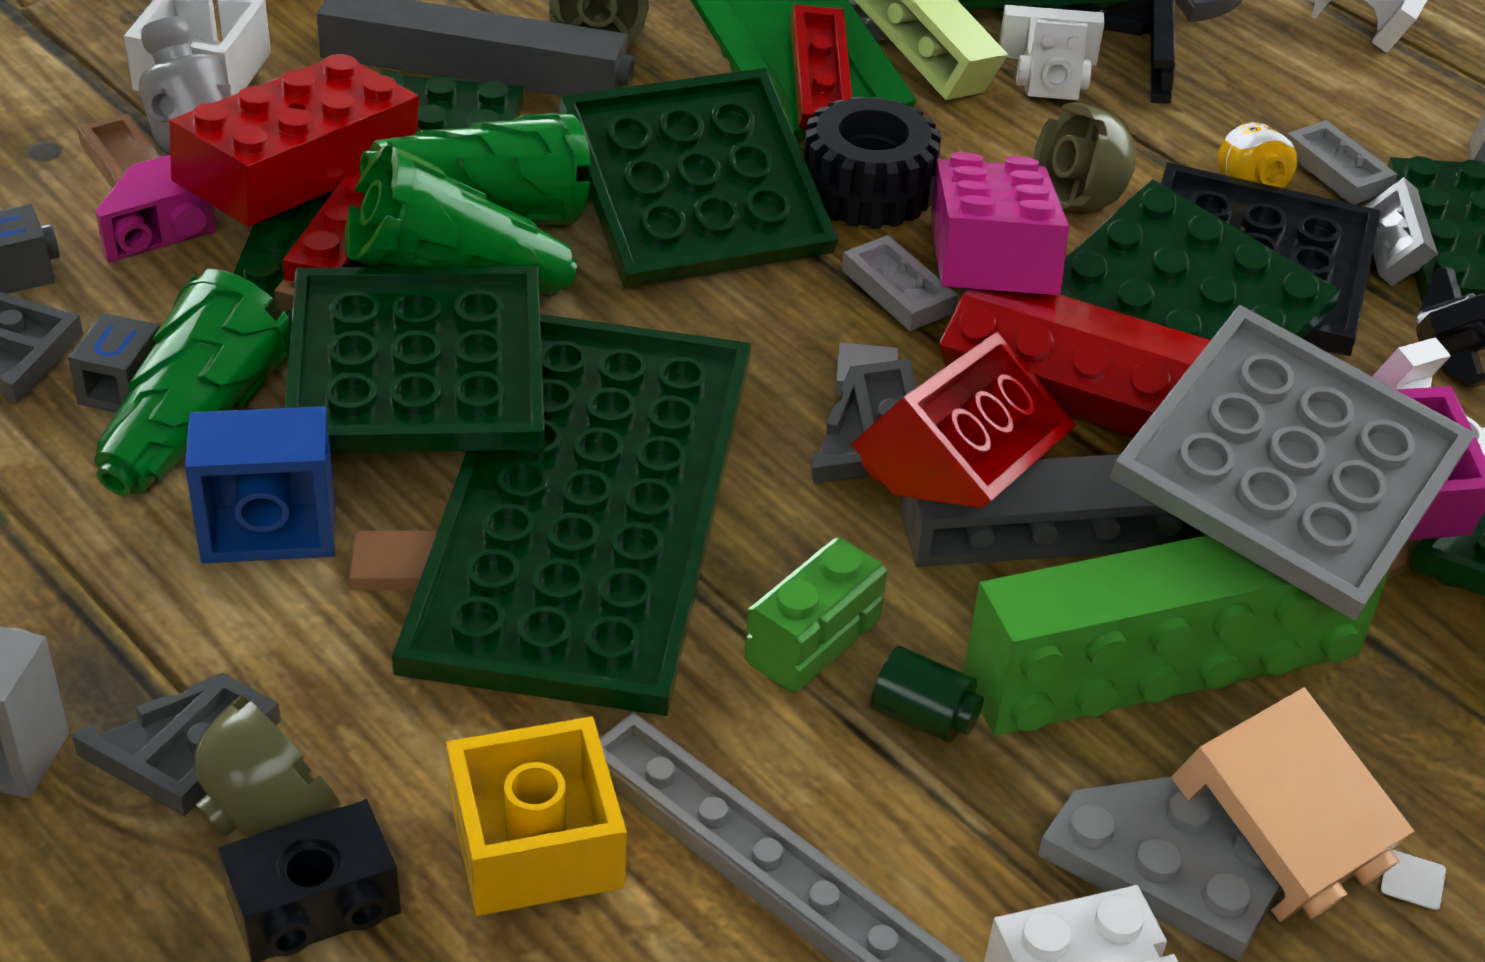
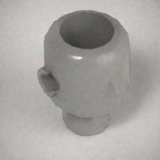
(178, 78)

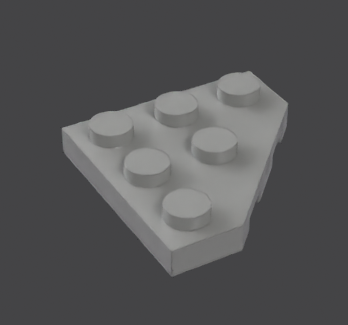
(1178, 851)

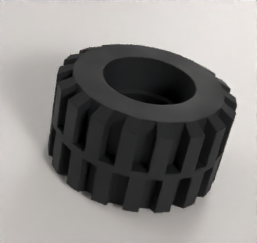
(872, 160)

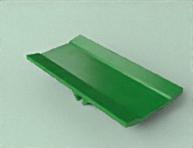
(759, 36)

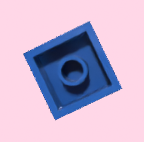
(261, 484)

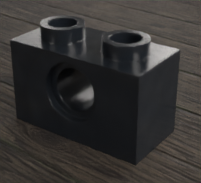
(310, 881)

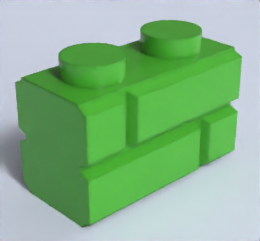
(815, 614)

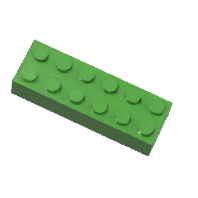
(1143, 631)

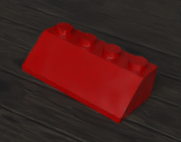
(1086, 356)
(965, 430)

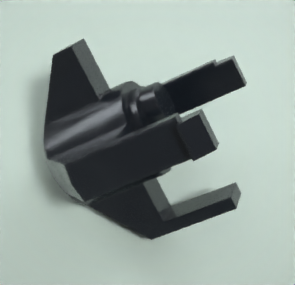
(1456, 324)

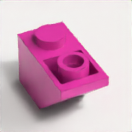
(150, 212)

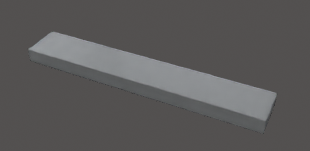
(760, 852)

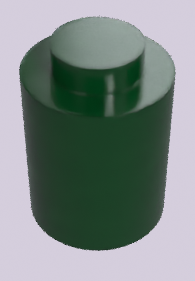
(927, 695)

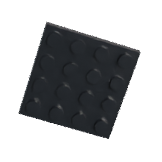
(1310, 230)

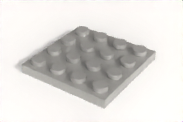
(1294, 460)

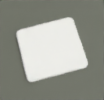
(1415, 881)

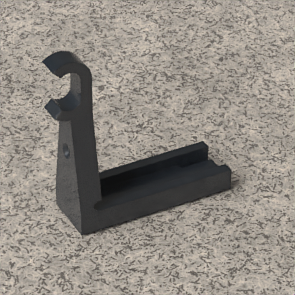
(1149, 17)

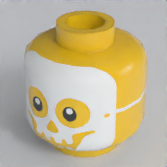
(1258, 155)

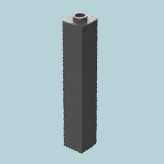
(475, 45)

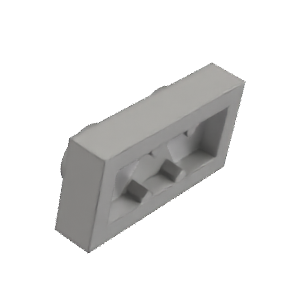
(1341, 162)
(1402, 233)
(899, 282)

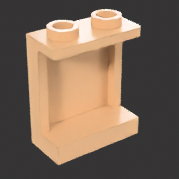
(1300, 802)

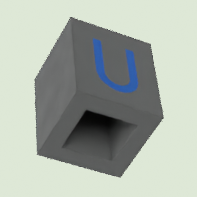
(25, 250)
(109, 360)

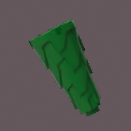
(515, 162)
(431, 220)
(205, 359)

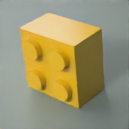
(536, 815)

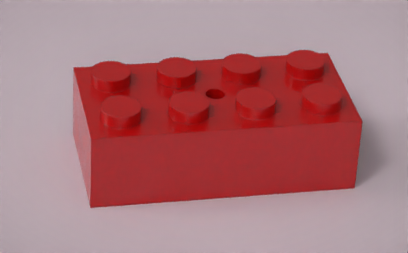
(287, 137)

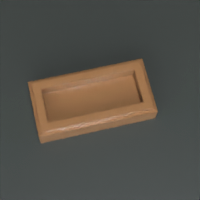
(116, 146)
(389, 558)

